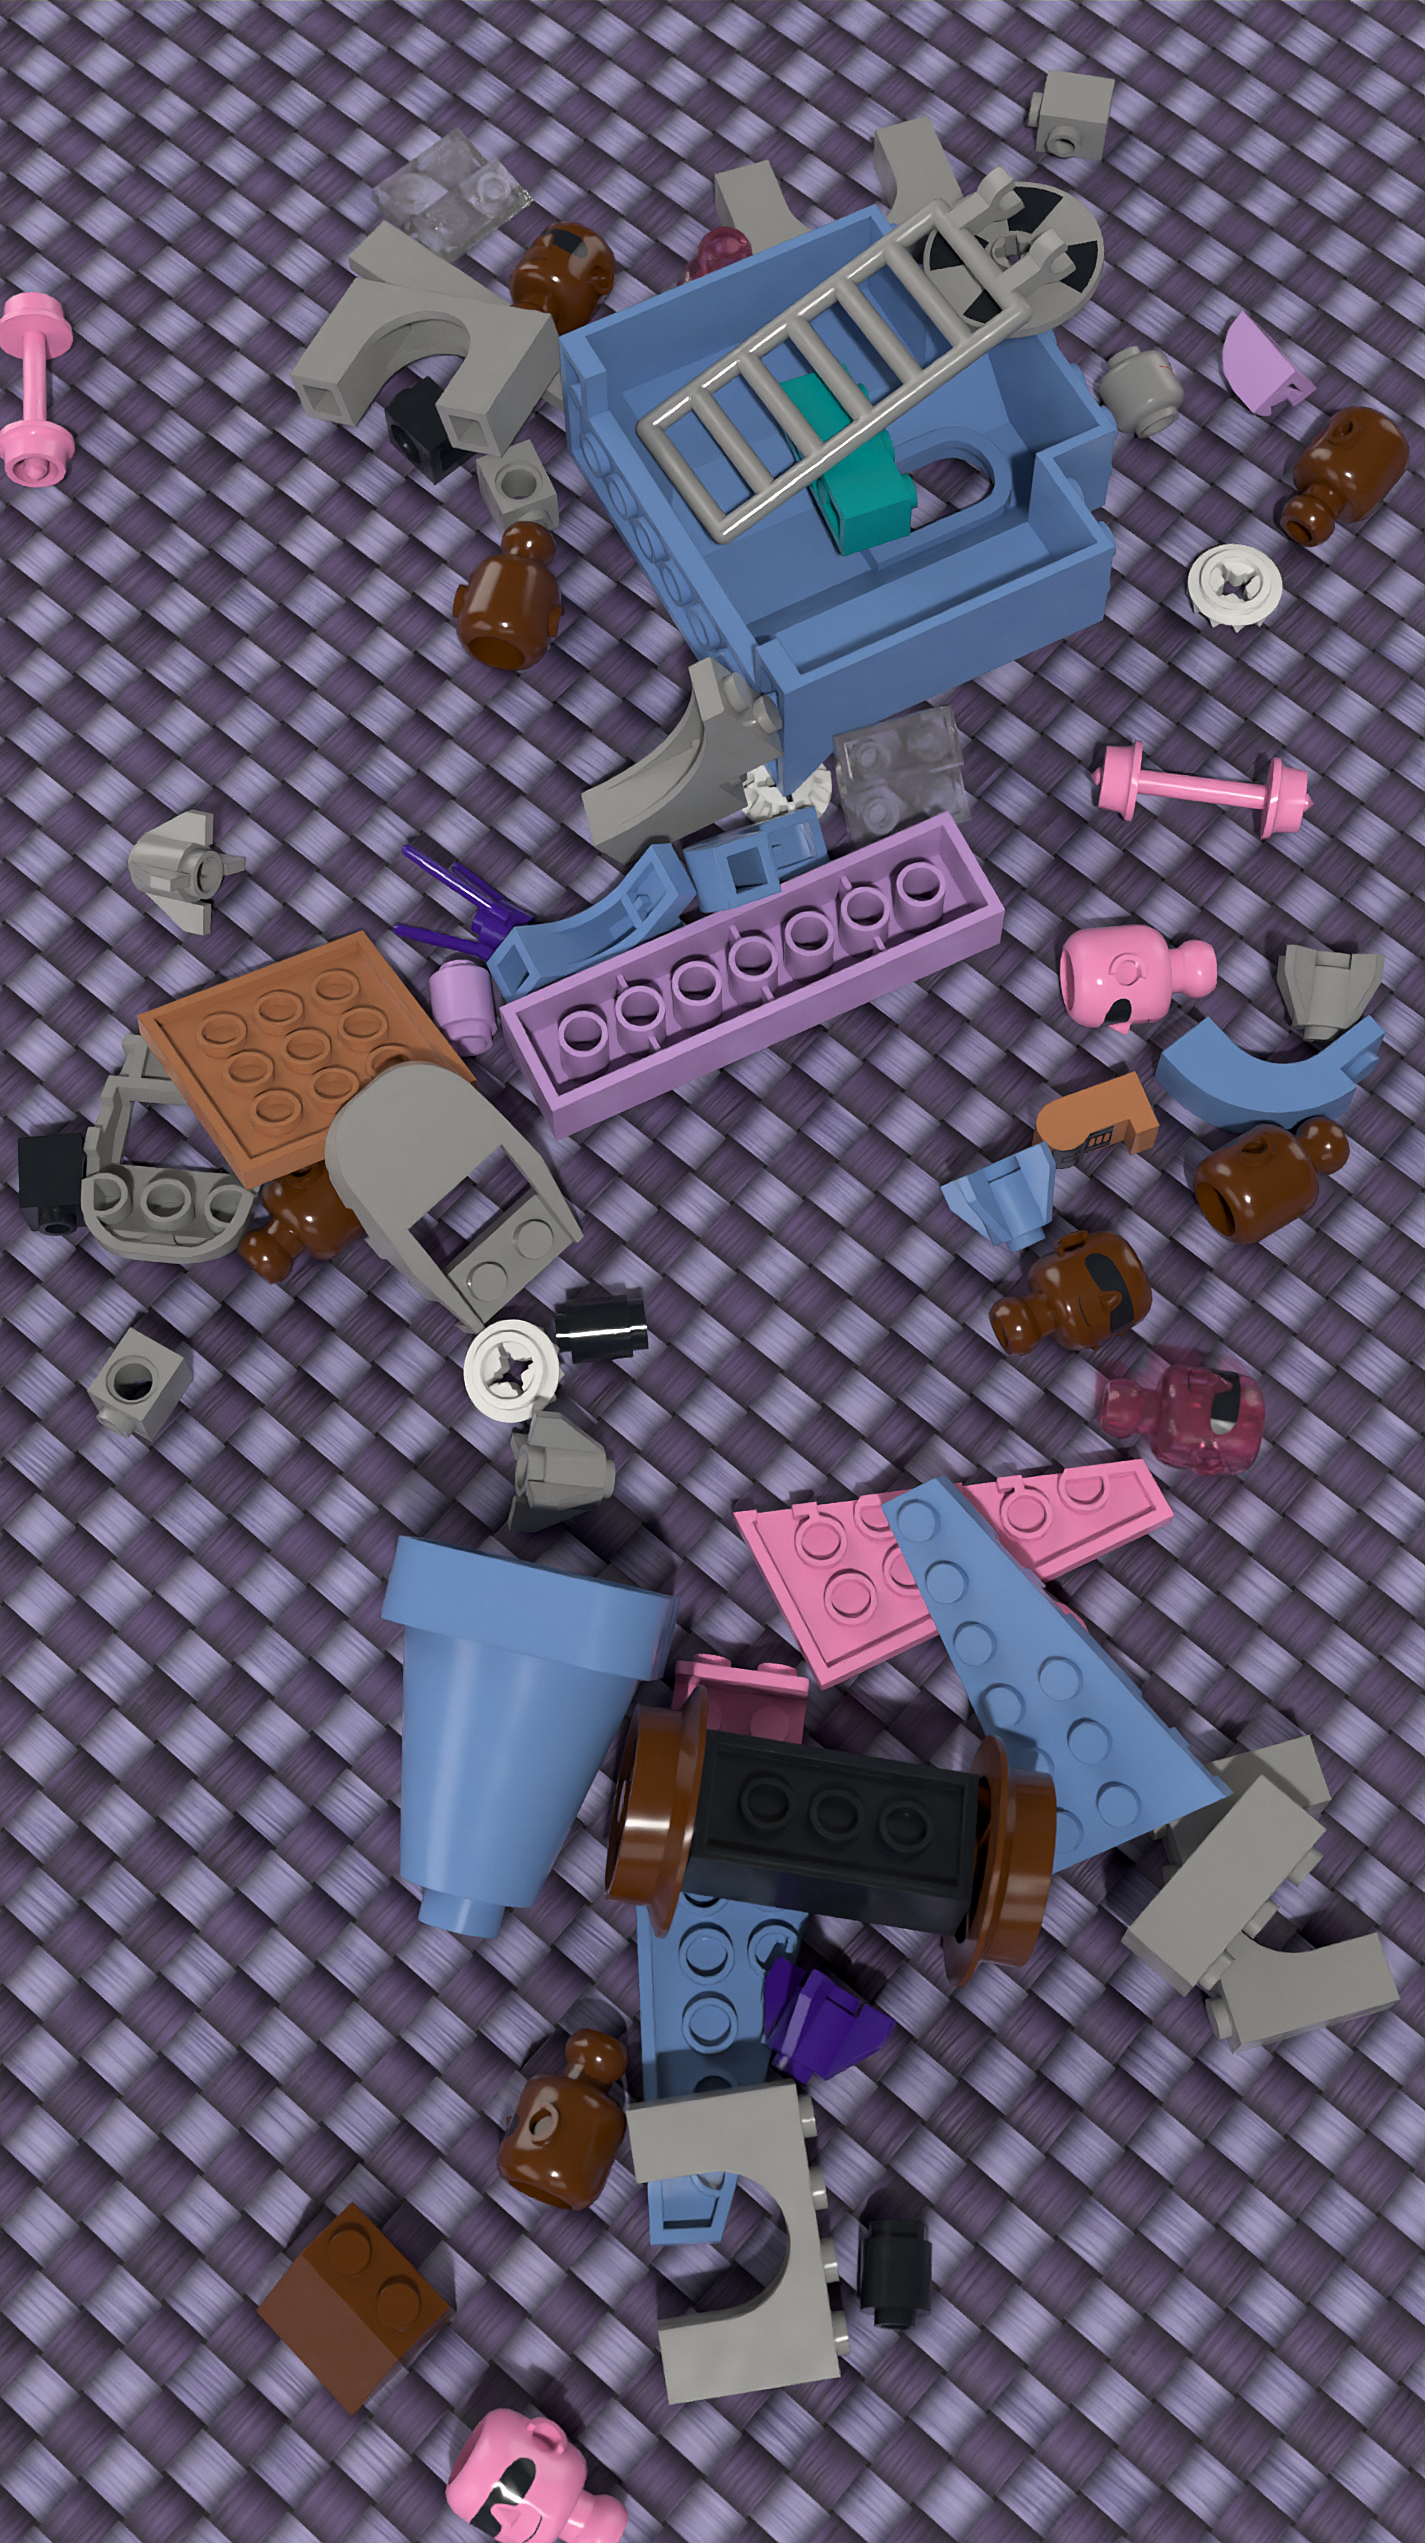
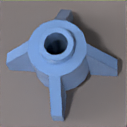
(1008, 1197)

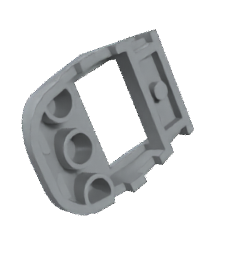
(405, 1149)
(152, 1209)

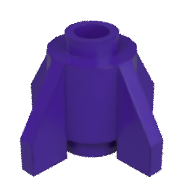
(816, 2024)

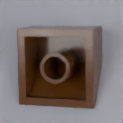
(354, 2309)

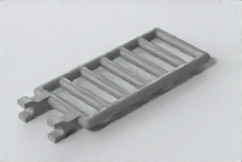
(991, 202)

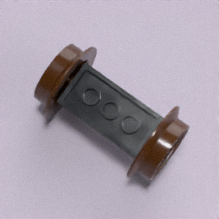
(833, 1835)

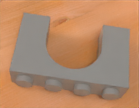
(905, 161)
(388, 325)
(1269, 1991)
(788, 2328)

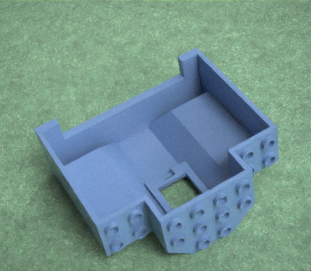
(780, 603)

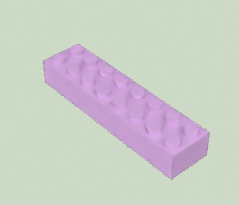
(752, 975)

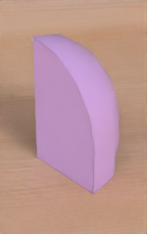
(1261, 369)

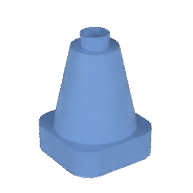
(506, 1716)

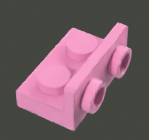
(744, 1701)

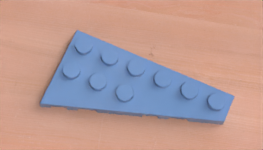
(1045, 1682)
(705, 2032)

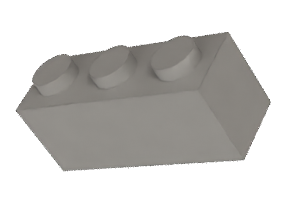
(1226, 1888)

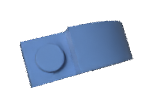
(754, 859)
(631, 915)
(1241, 1092)

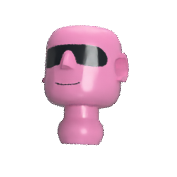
(1129, 975)
(527, 2484)

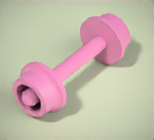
(34, 448)
(1280, 800)

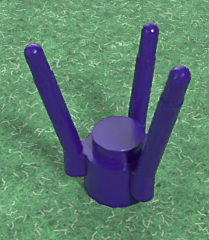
(492, 921)

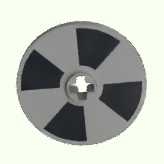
(1052, 302)

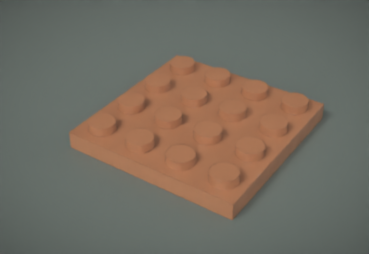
(288, 1048)

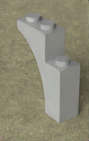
(692, 773)

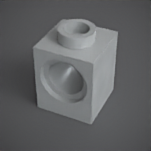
(517, 475)
(134, 1360)

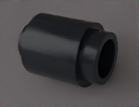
(602, 1328)
(896, 2274)

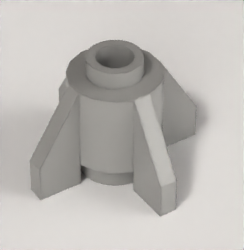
(180, 869)
(1327, 989)
(557, 1473)

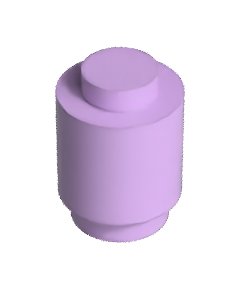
(463, 1006)

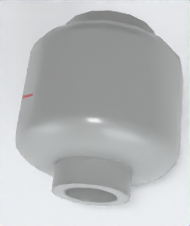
(1141, 391)

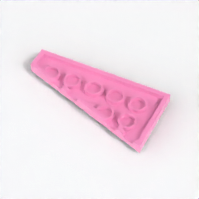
(850, 1586)

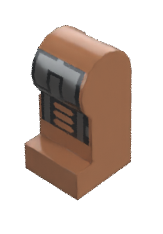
(1097, 1119)

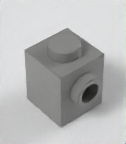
(1072, 115)

